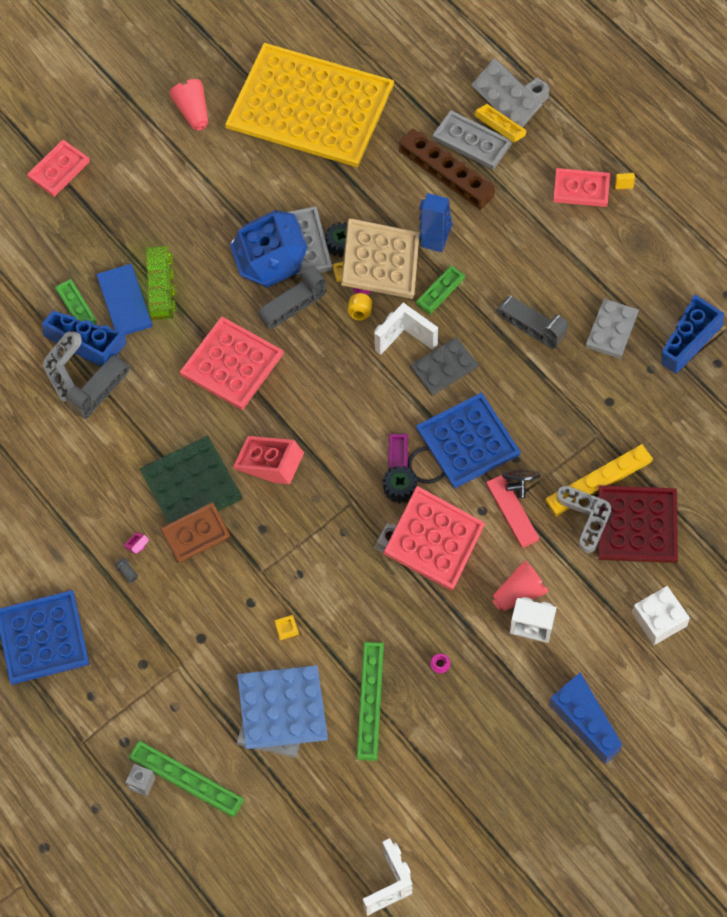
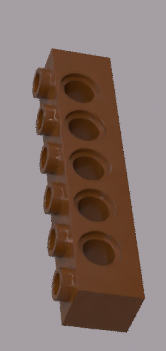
(479, 196)

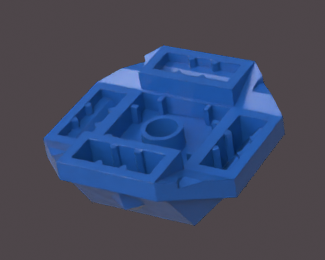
(276, 260)

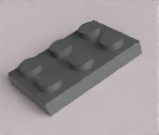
(444, 366)

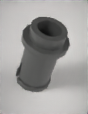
(126, 570)

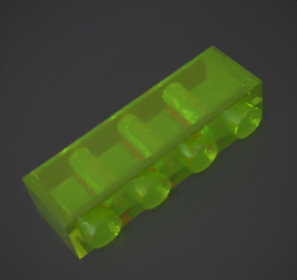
(159, 282)

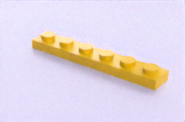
(605, 476)

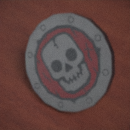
(521, 476)

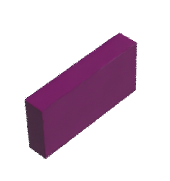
(398, 451)

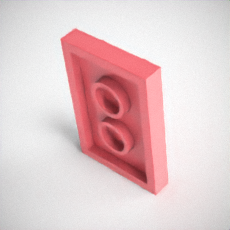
(58, 168)
(581, 187)

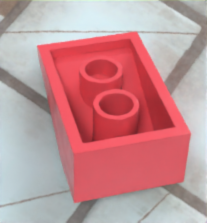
(269, 458)

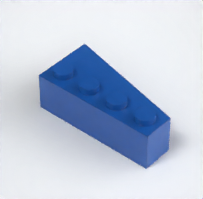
(434, 222)
(692, 332)
(97, 342)
(585, 717)

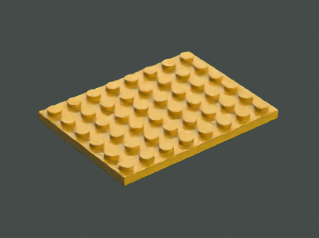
(310, 104)

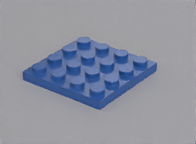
(468, 440)
(42, 637)

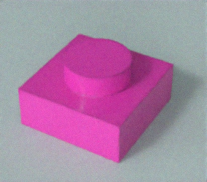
(136, 543)

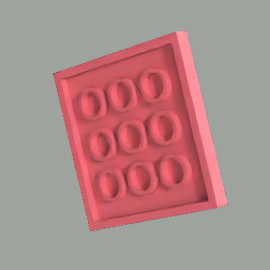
(231, 363)
(434, 538)

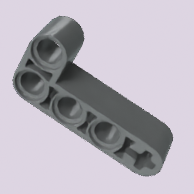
(294, 300)
(533, 323)
(94, 392)

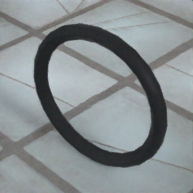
(419, 479)

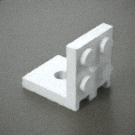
(409, 320)
(396, 891)

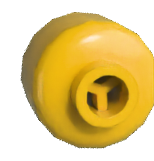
(359, 306)

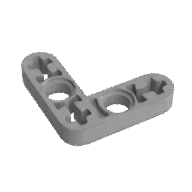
(54, 363)
(592, 510)

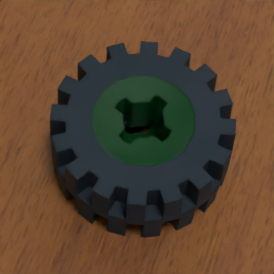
(332, 239)
(397, 490)

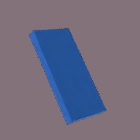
(124, 299)

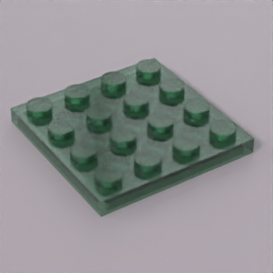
(190, 480)

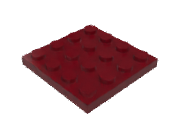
(639, 525)

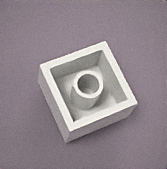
(660, 615)
(533, 619)

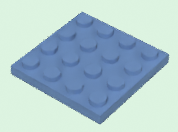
(282, 707)

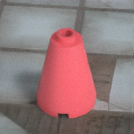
(191, 103)
(521, 583)

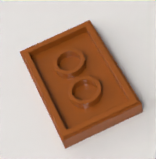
(195, 532)

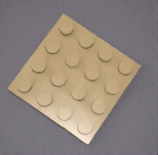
(380, 258)

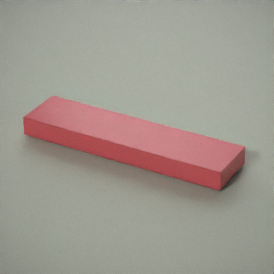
(512, 512)

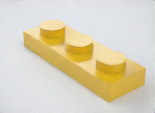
(500, 123)

